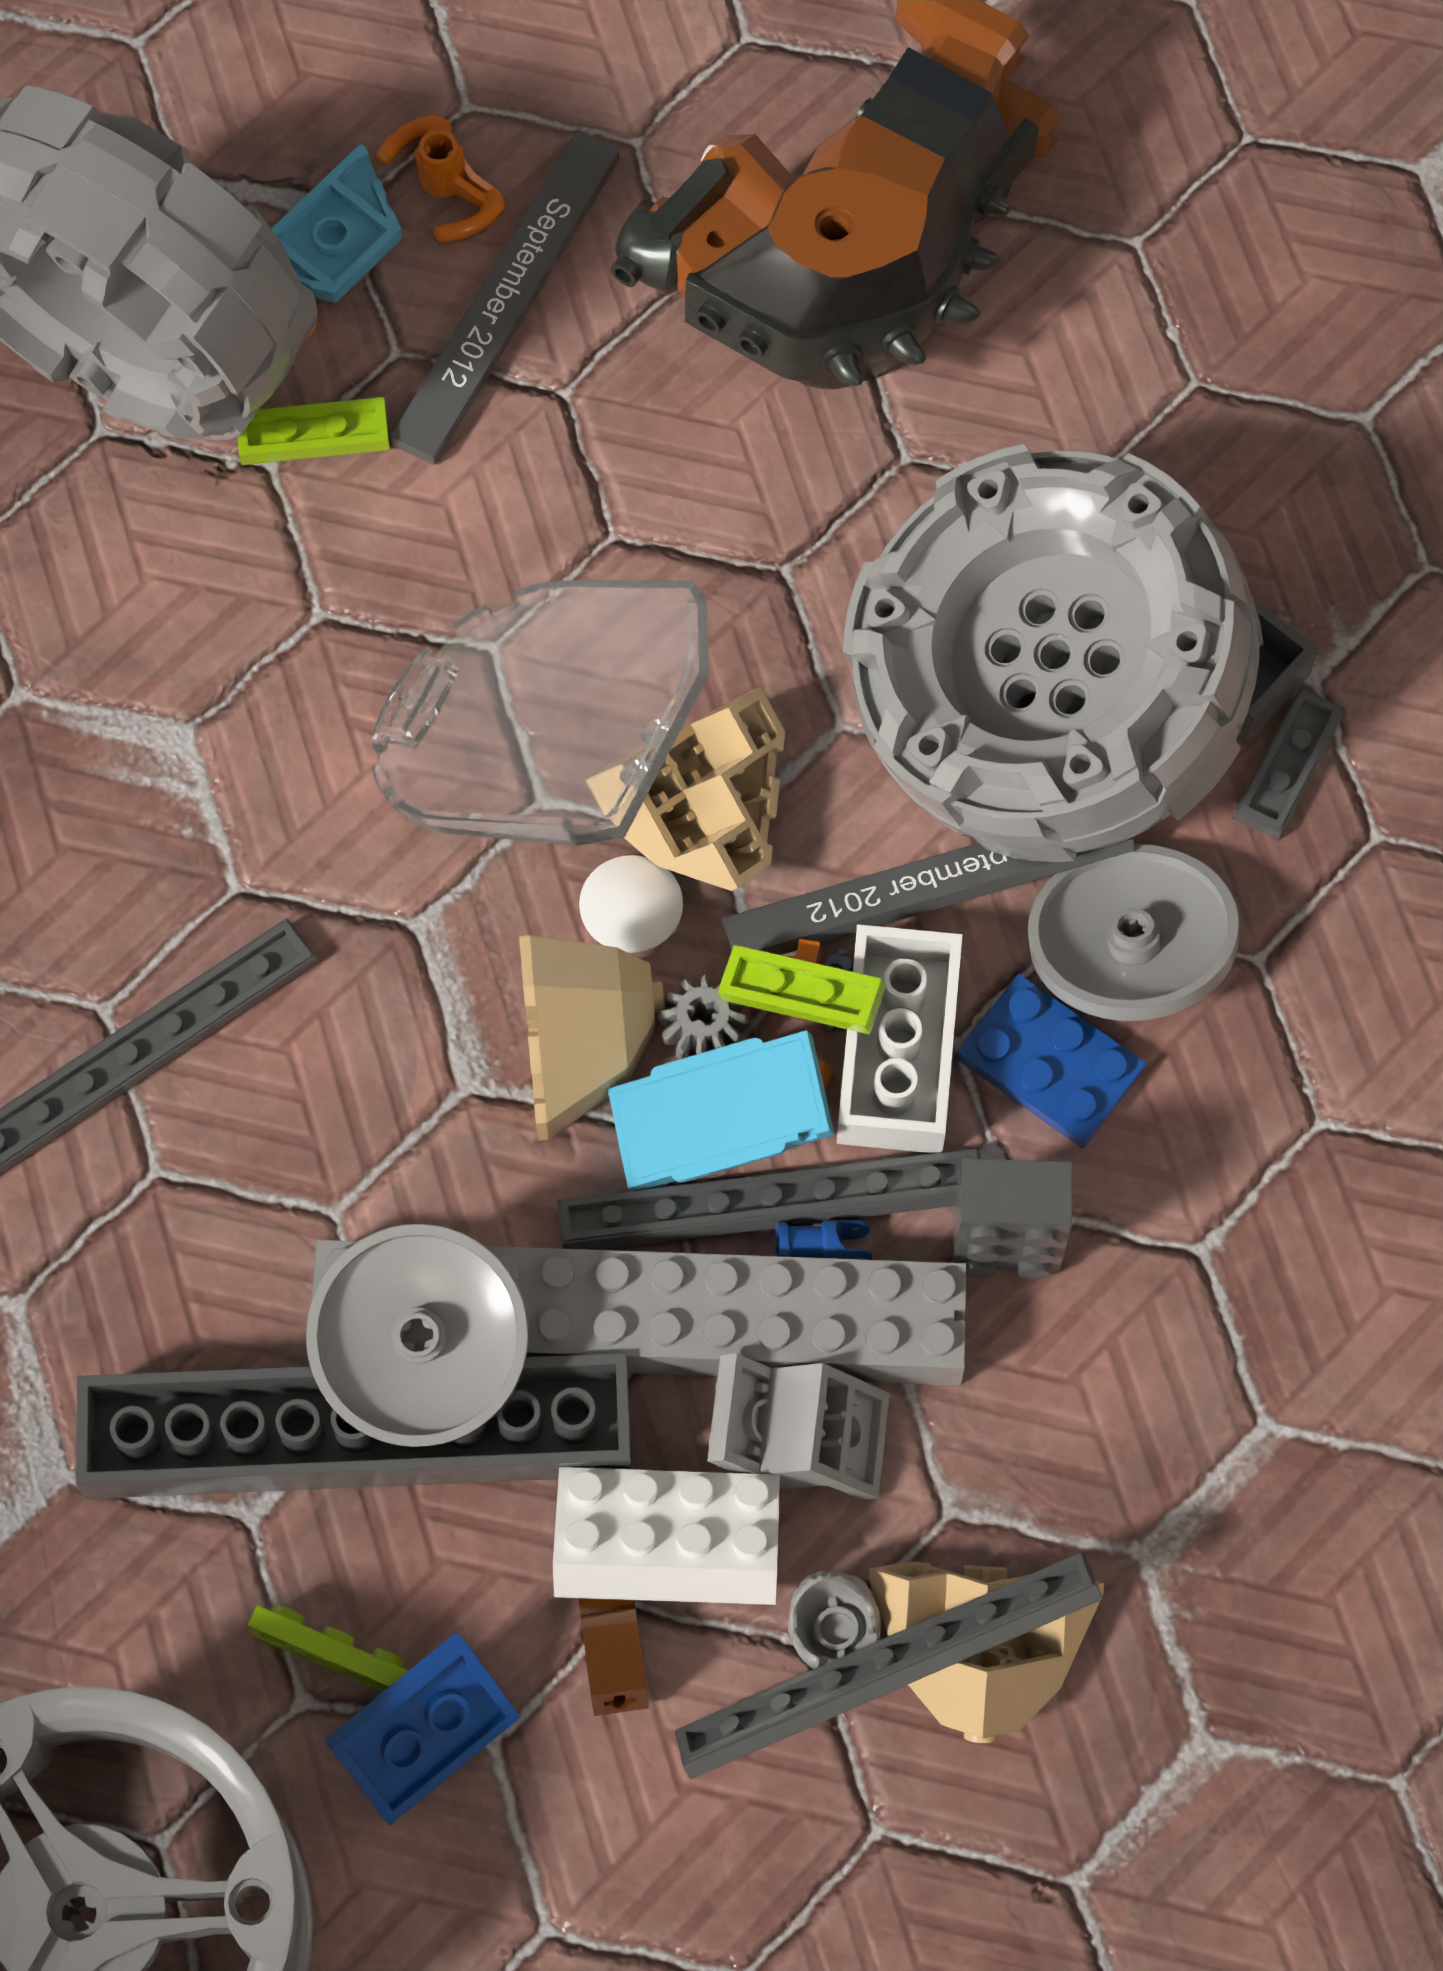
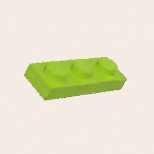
(315, 431)
(802, 989)
(328, 1649)

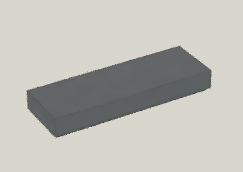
(1289, 763)

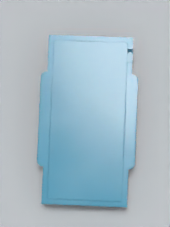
(720, 1110)

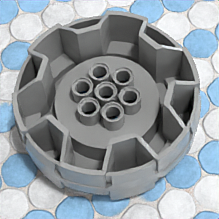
(139, 272)
(967, 588)

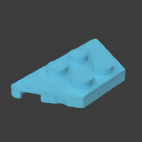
(339, 228)

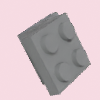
(799, 1424)

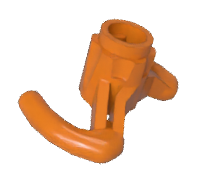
(444, 173)

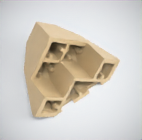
(715, 796)
(586, 1024)
(999, 1686)

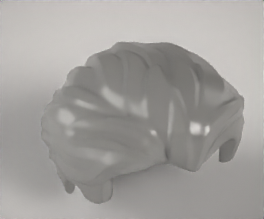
(832, 1617)

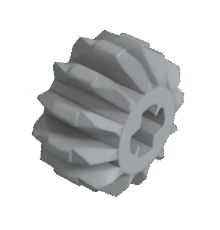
(692, 1034)

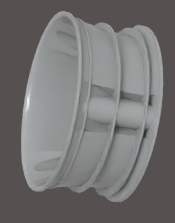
(112, 1873)

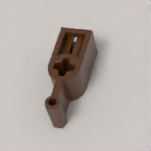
(613, 1655)

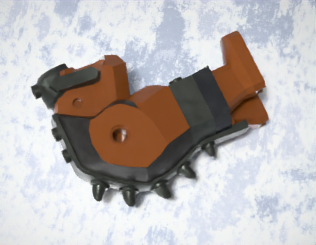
(869, 244)

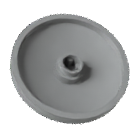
(1134, 934)
(417, 1335)

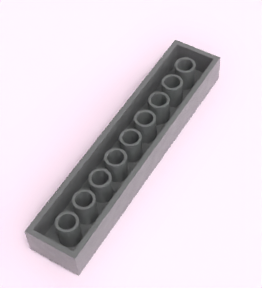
(282, 1435)

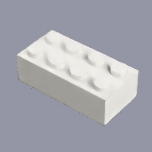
(901, 1071)
(666, 1535)

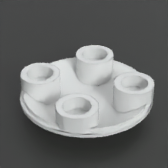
(631, 904)

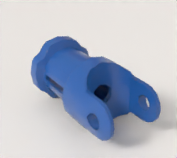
(821, 1240)

